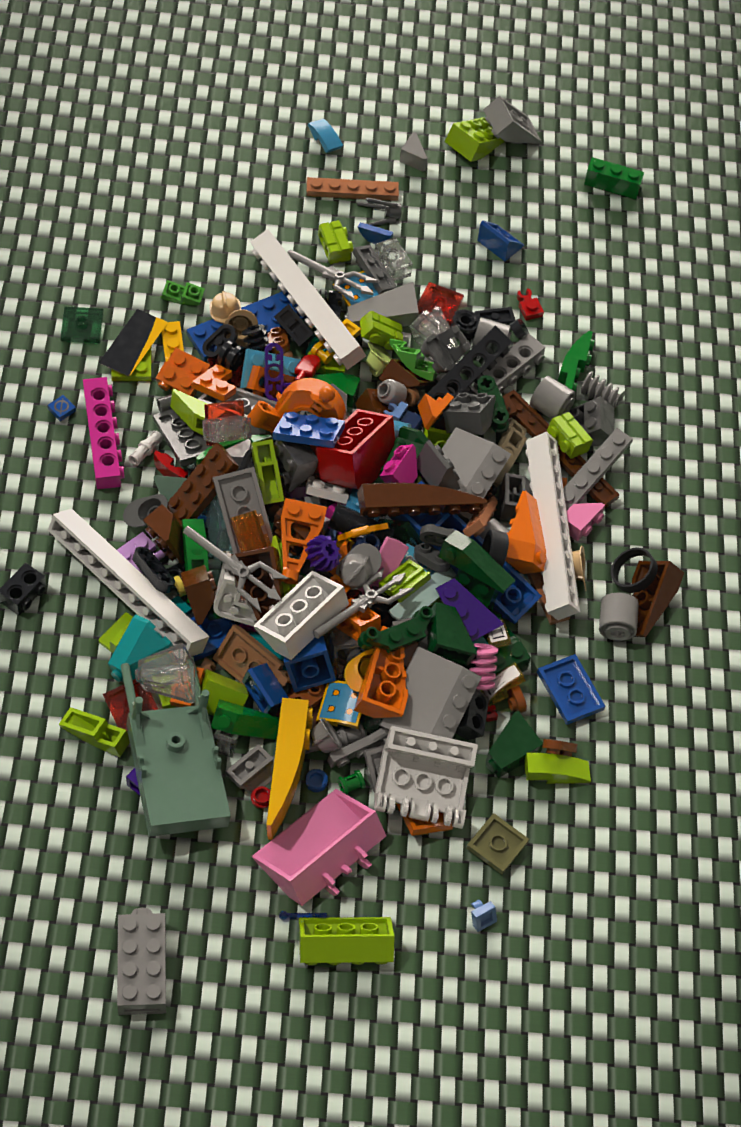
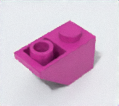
(402, 466)

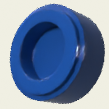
(316, 780)

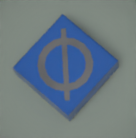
(61, 408)

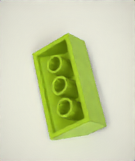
(346, 940)

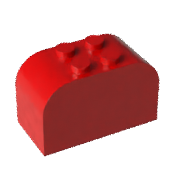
(359, 450)

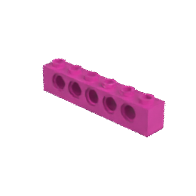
(100, 419)

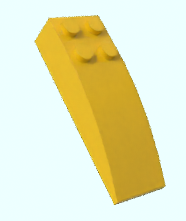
(292, 741)

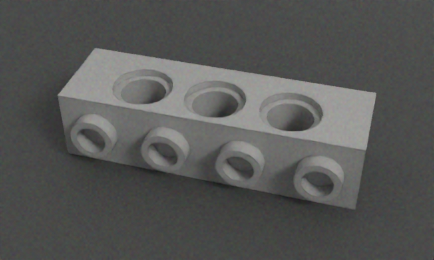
(516, 362)

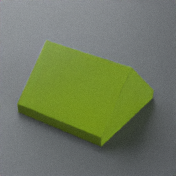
(224, 689)

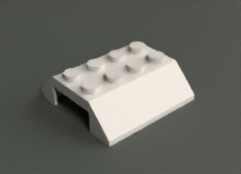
(424, 776)

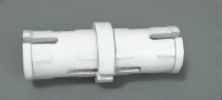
(145, 448)

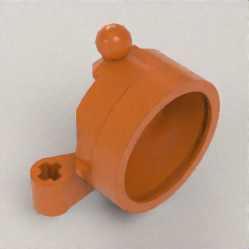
(301, 395)

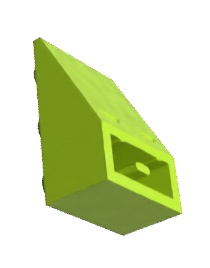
(473, 138)

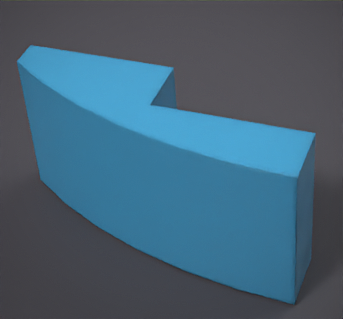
(326, 134)

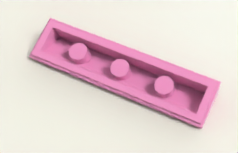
(392, 554)

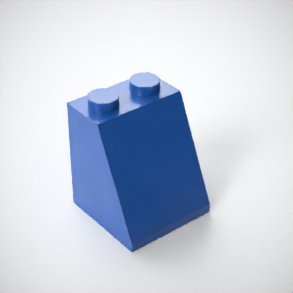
(310, 666)

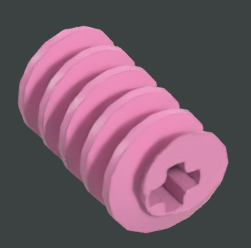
(484, 665)

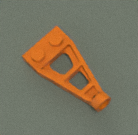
(303, 514)

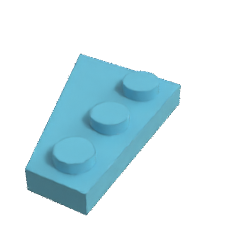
(256, 357)

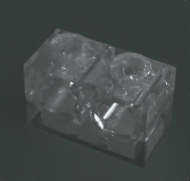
(226, 429)

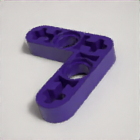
(268, 387)

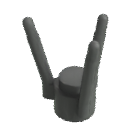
(392, 210)

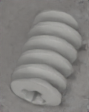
(595, 389)

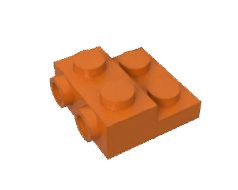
(180, 372)

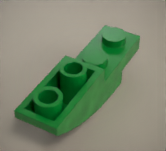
(576, 360)
(193, 553)

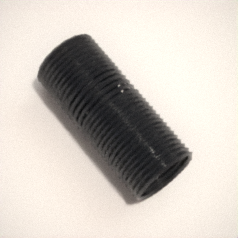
(346, 519)

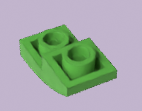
(187, 295)

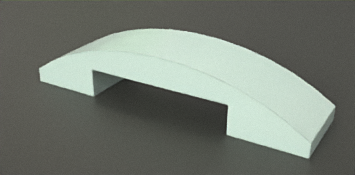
(422, 597)

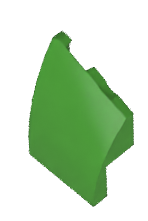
(413, 360)

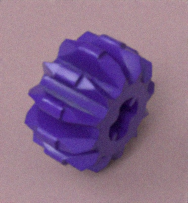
(323, 553)

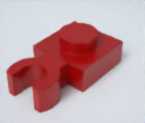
(529, 307)

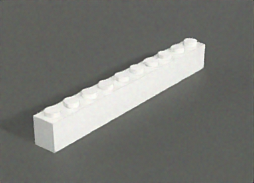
(308, 299)
(548, 490)
(126, 581)

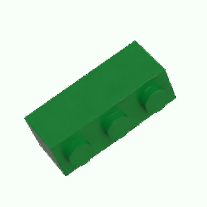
(614, 178)

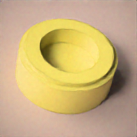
(179, 587)

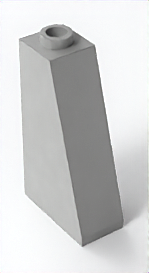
(395, 304)

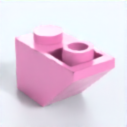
(582, 518)

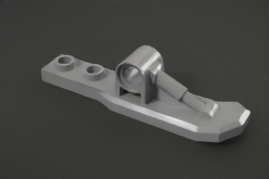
(342, 756)

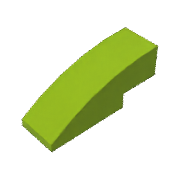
(267, 471)
(95, 731)
(556, 768)

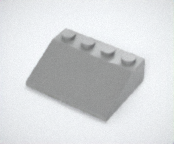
(475, 462)
(436, 695)

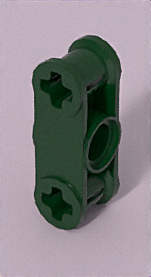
(500, 414)

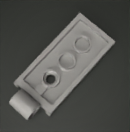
(237, 495)

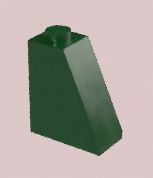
(448, 635)
(512, 745)

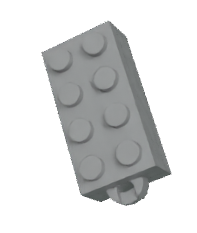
(141, 963)

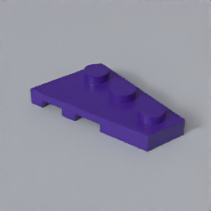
(474, 615)

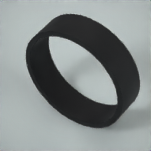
(644, 582)

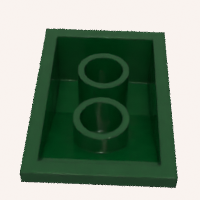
(511, 654)

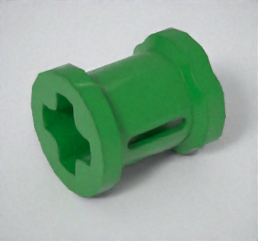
(351, 782)

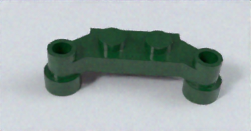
(398, 635)

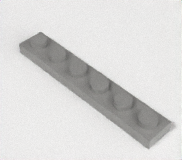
(596, 467)

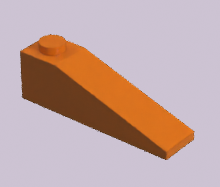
(526, 538)
(384, 685)

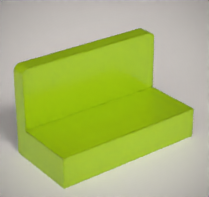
(113, 635)

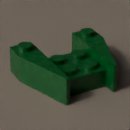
(476, 570)

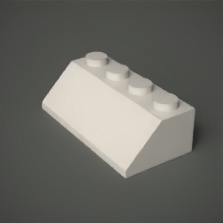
(302, 610)

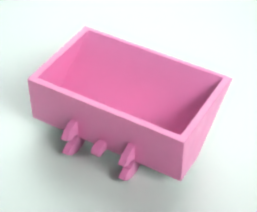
(321, 846)

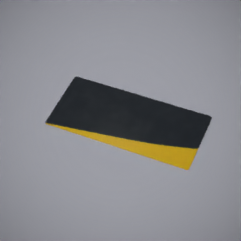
(133, 342)

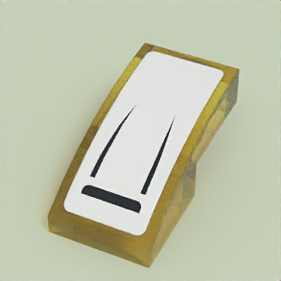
(499, 637)
(504, 680)

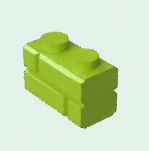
(335, 242)
(380, 329)
(569, 435)

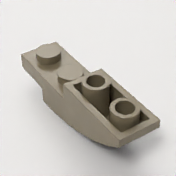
(512, 442)

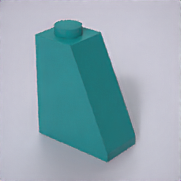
(136, 643)

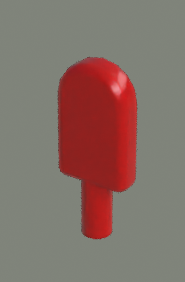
(307, 366)

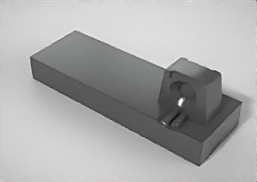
(373, 267)

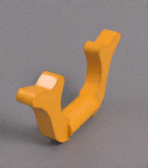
(362, 531)

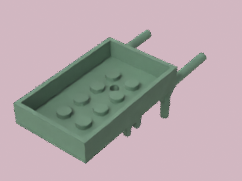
(179, 781)

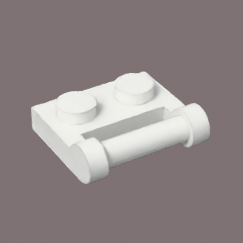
(327, 491)

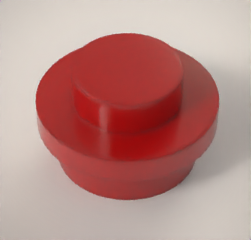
(260, 797)

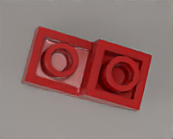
(166, 467)

